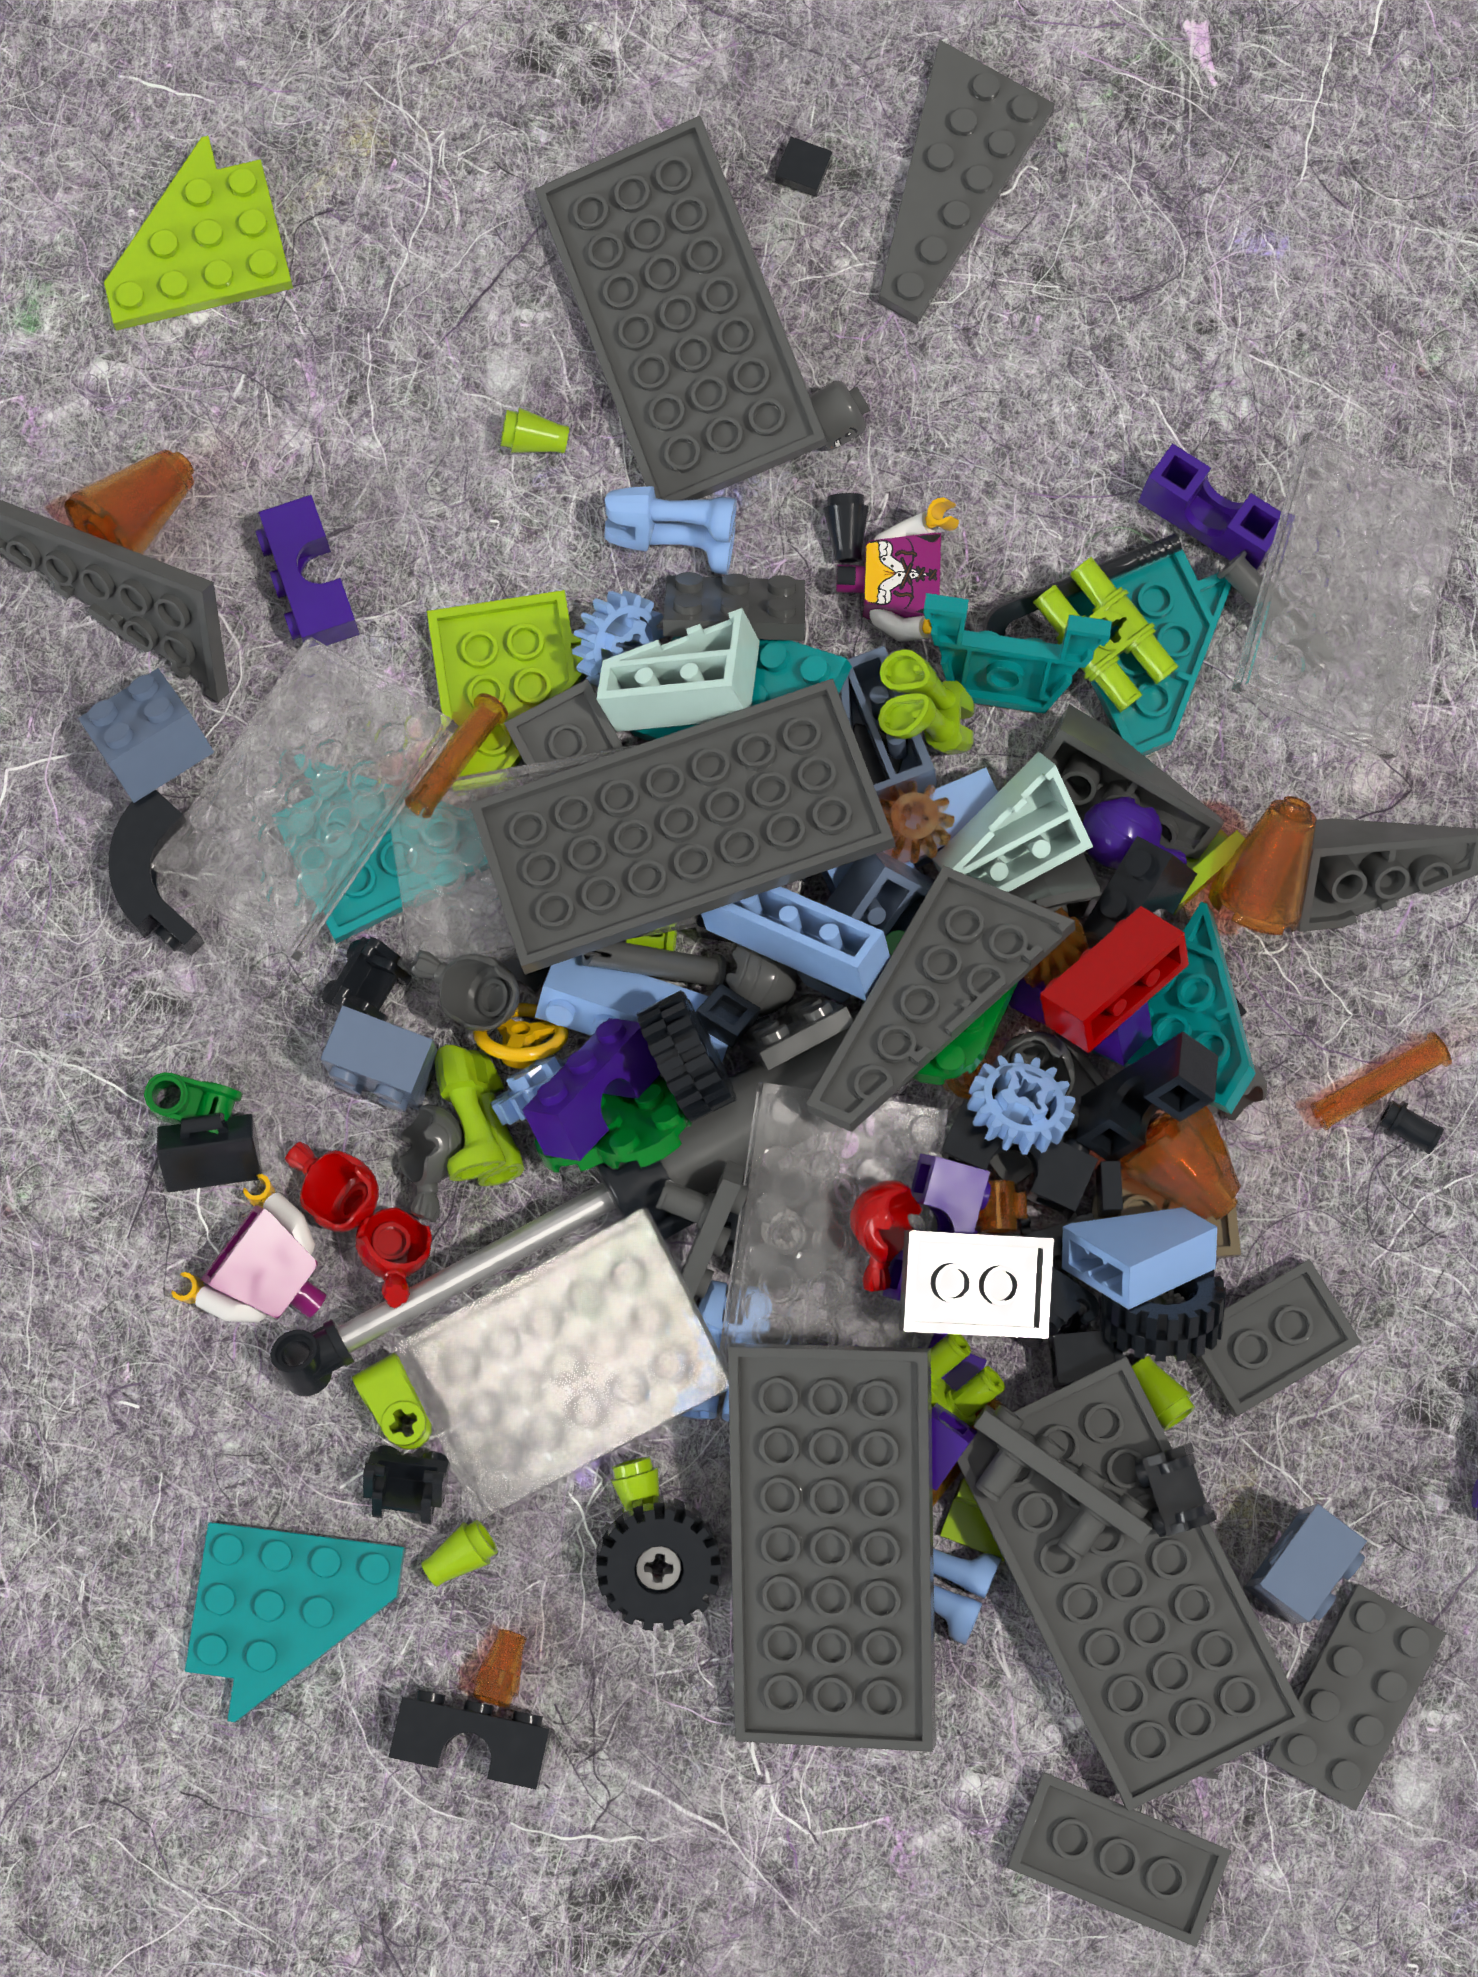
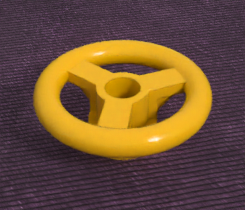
(523, 1039)

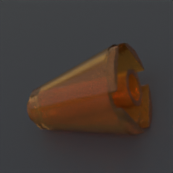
(132, 502)
(1269, 870)

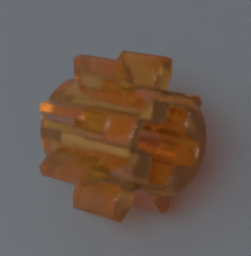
(1003, 1208)

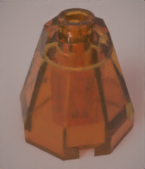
(1186, 1164)

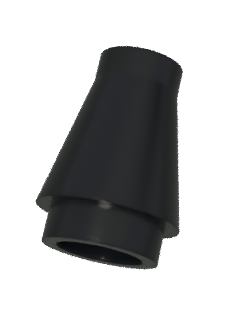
(846, 525)

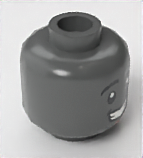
(840, 412)

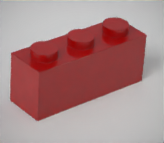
(1114, 979)

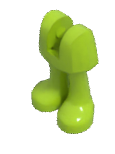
(927, 704)
(470, 1083)

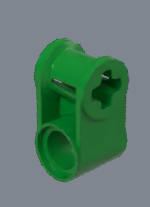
(195, 1100)

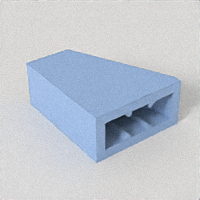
(1139, 1253)

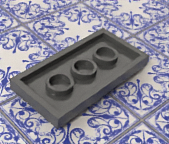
(1356, 1696)
(1119, 1859)

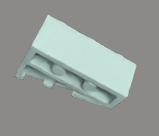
(682, 680)
(1019, 831)

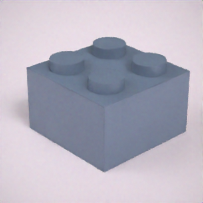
(146, 734)
(379, 1059)
(1307, 1565)

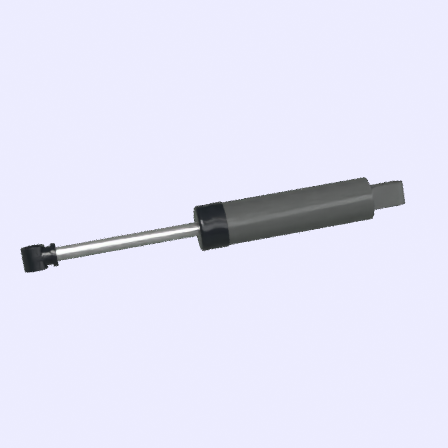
(629, 1188)

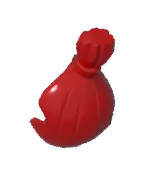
(335, 1188)
(879, 1227)
(393, 1248)

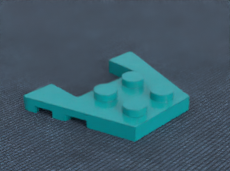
(1009, 669)

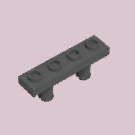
(710, 1214)
(1085, 1484)

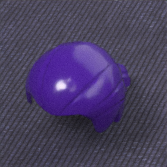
(1116, 824)

